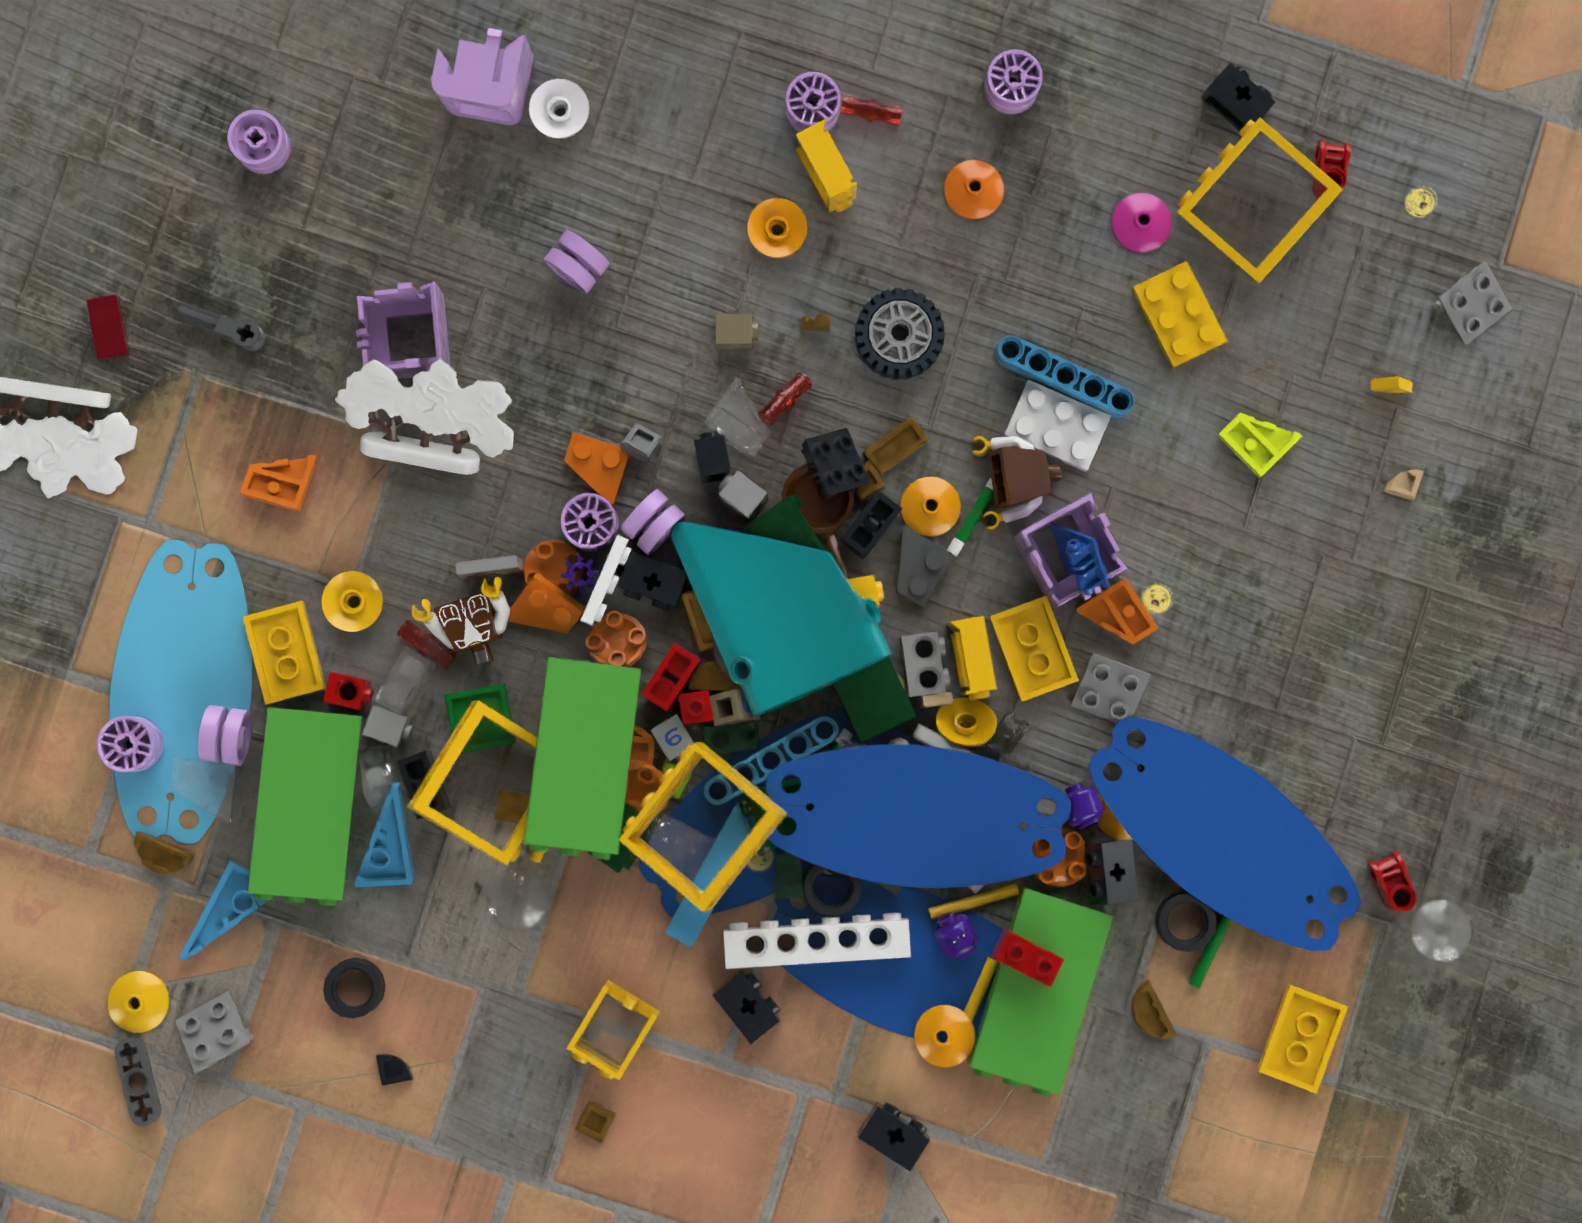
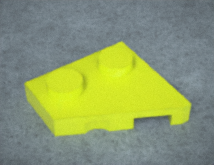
(1257, 442)

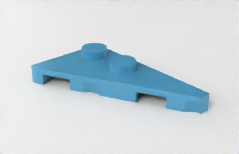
(389, 851)
(224, 910)

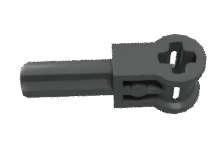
(224, 326)

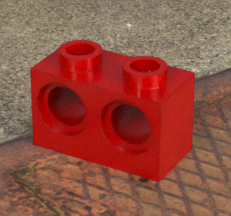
(671, 677)
(1027, 957)

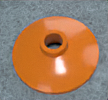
(967, 202)

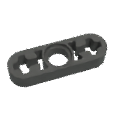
(150, 1086)

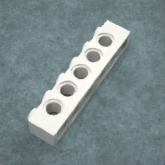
(895, 945)

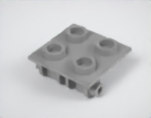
(1474, 303)
(1110, 688)
(213, 1032)

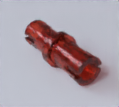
(871, 110)
(784, 399)
(427, 644)

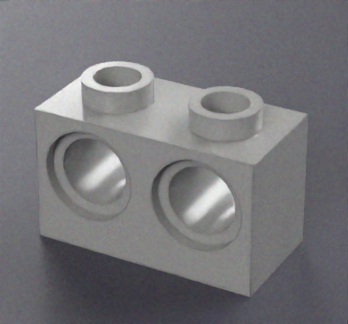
(742, 495)
(916, 665)

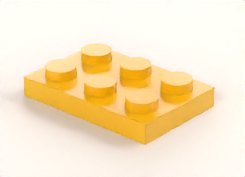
(1179, 314)
(1033, 648)
(284, 652)
(1302, 1038)

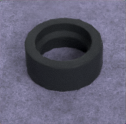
(823, 908)
(1197, 942)
(335, 1002)

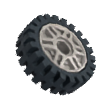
(899, 310)

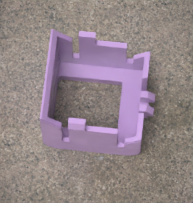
(485, 80)
(395, 304)
(1082, 515)

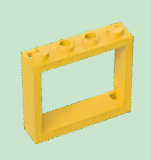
(1228, 156)
(441, 768)
(655, 802)

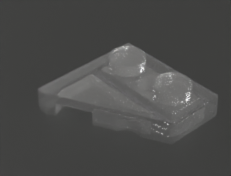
(738, 421)
(207, 785)
(680, 844)

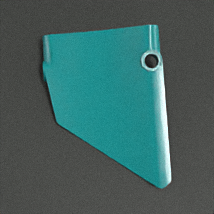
(779, 613)

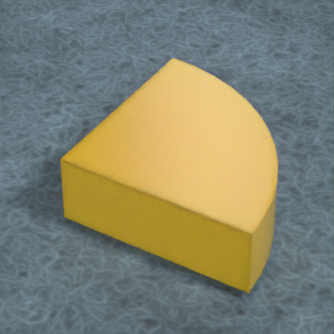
(1391, 385)

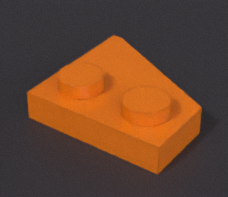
(598, 464)
(280, 482)
(1120, 612)

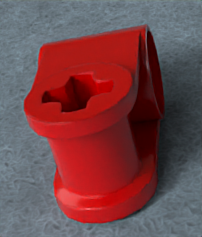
(1333, 161)
(1391, 880)

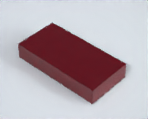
(108, 327)

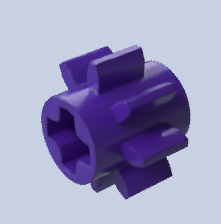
(570, 574)

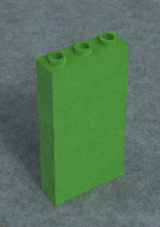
(582, 758)
(304, 806)
(1025, 1025)

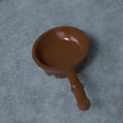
(821, 514)

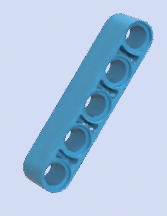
(1048, 376)
(780, 747)
(688, 918)

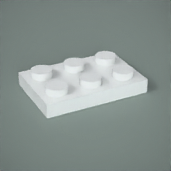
(1058, 425)
(606, 581)

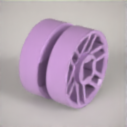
(1011, 67)
(813, 88)
(249, 130)
(576, 261)
(652, 521)
(598, 535)
(225, 735)
(114, 747)

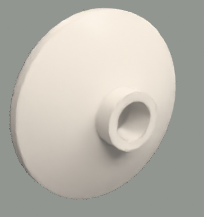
(555, 95)

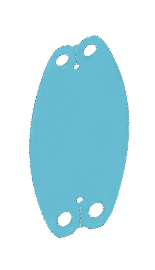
(172, 663)

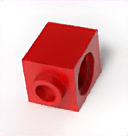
(335, 689)
(696, 707)

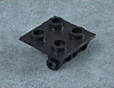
(835, 463)

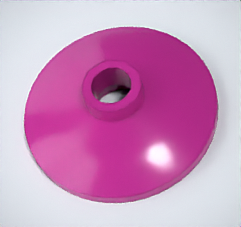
(1134, 235)

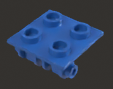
(1081, 558)

